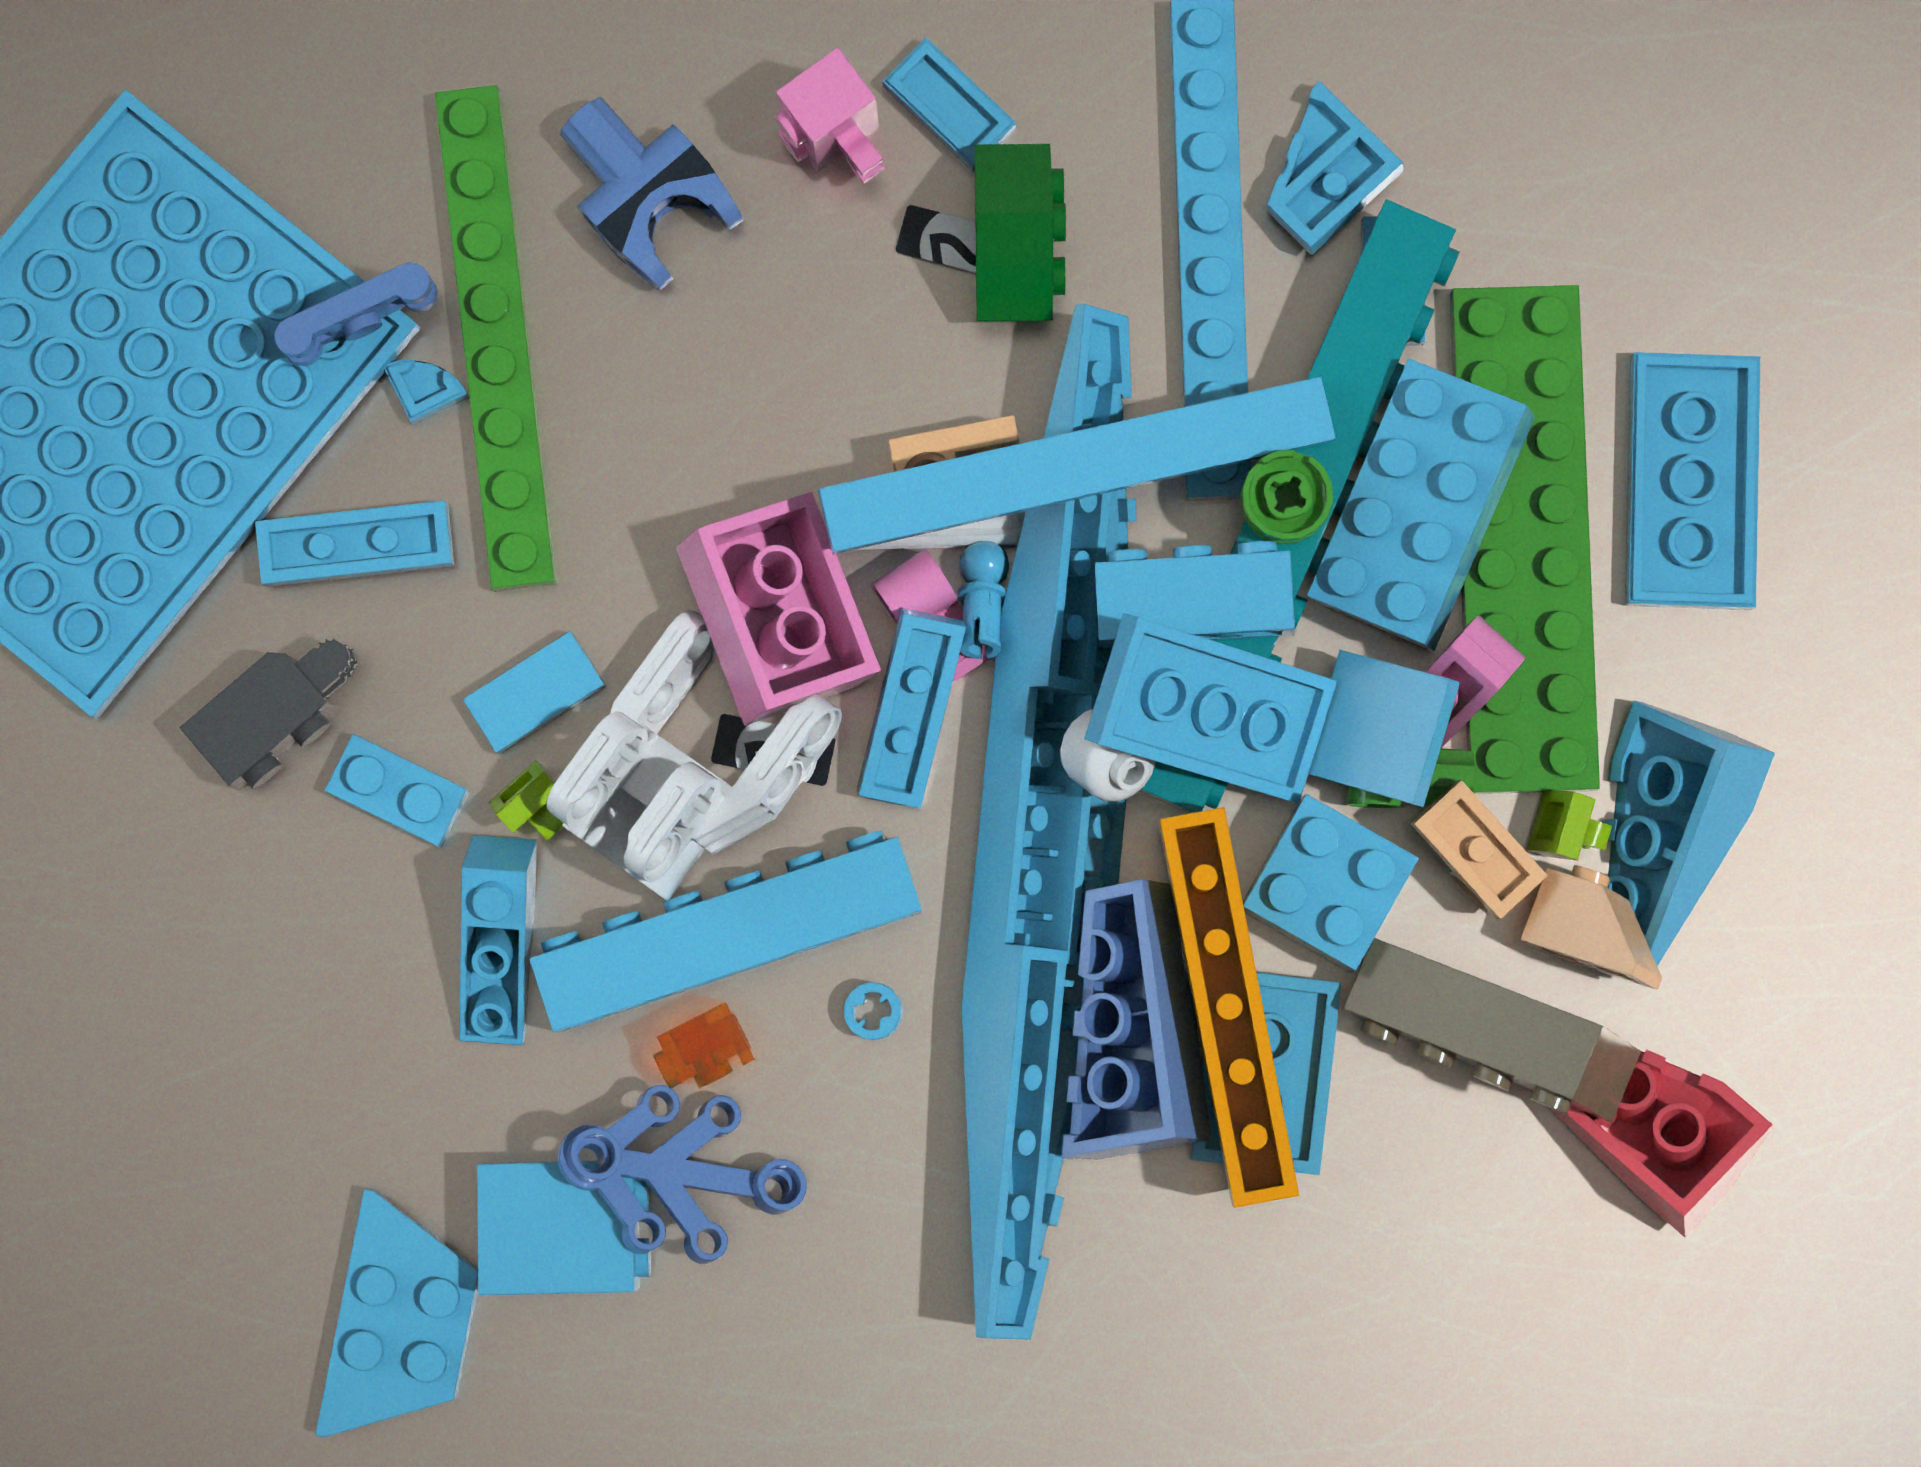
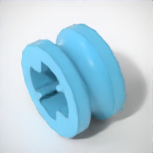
(859, 997)

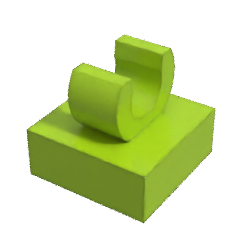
(527, 800)
(1566, 827)

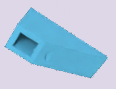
(496, 938)

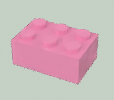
(777, 607)

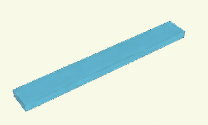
(1075, 465)

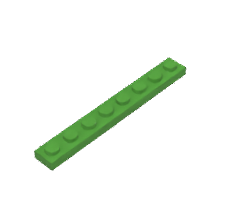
(495, 338)

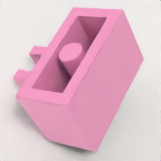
(830, 115)

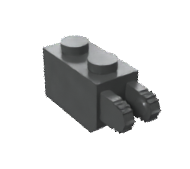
(269, 712)

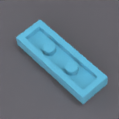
(354, 543)
(911, 708)

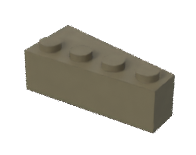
(1493, 1029)

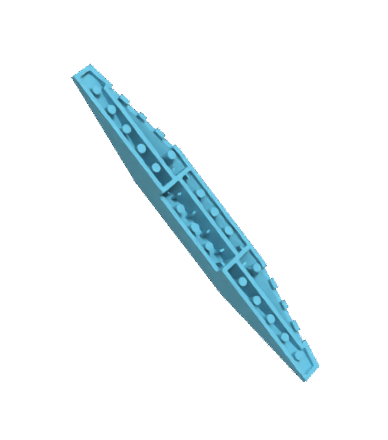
(1038, 854)

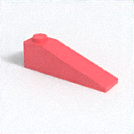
(1674, 1139)

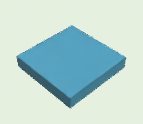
(1384, 727)

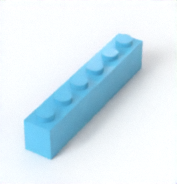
(724, 934)

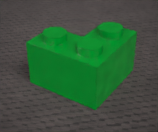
(1016, 222)

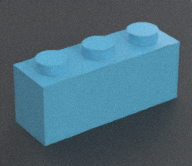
(1199, 591)

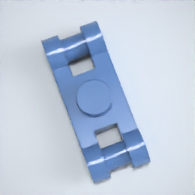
(355, 312)

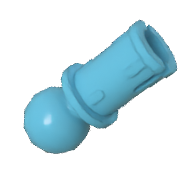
(983, 568)

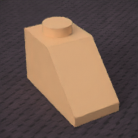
(1590, 926)

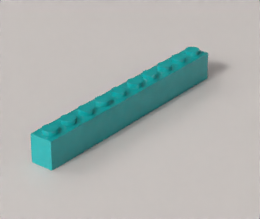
(1357, 370)

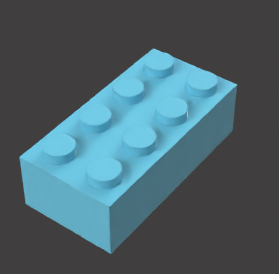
(1421, 504)

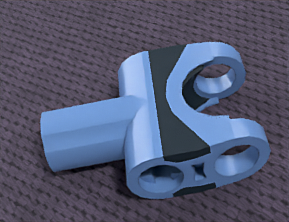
(641, 185)

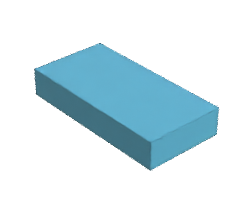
(947, 102)
(534, 692)

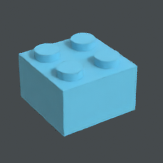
(1328, 883)

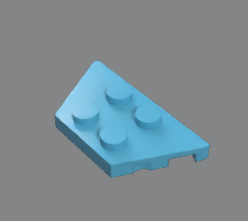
(398, 1322)

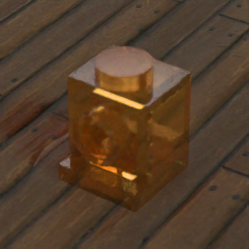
(703, 1048)

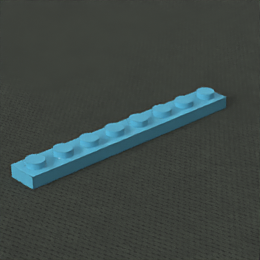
(1209, 219)

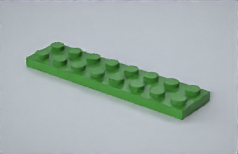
(1536, 552)

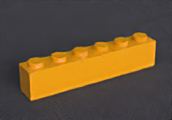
(1228, 1007)

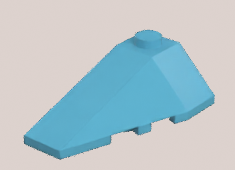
(1676, 813)

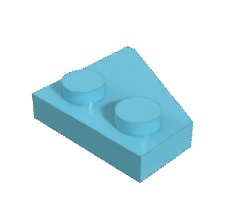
(1329, 171)

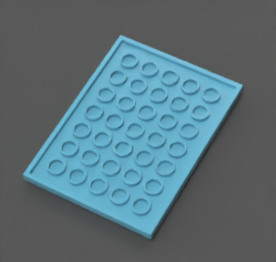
(151, 393)

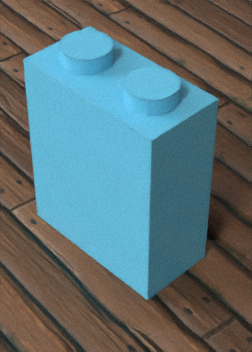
(551, 1236)

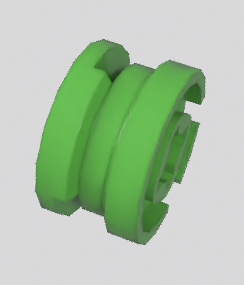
(1286, 497)

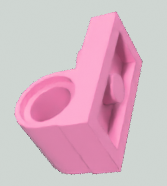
(924, 588)
(1482, 665)

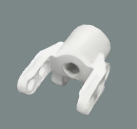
(656, 805)

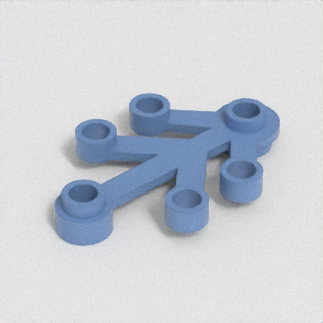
(669, 1172)

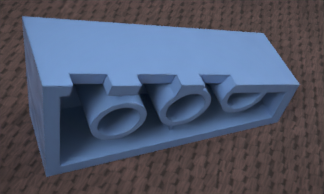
(1136, 1028)

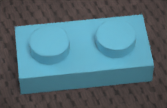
(397, 790)

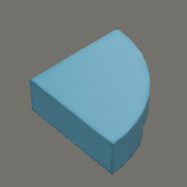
(424, 388)

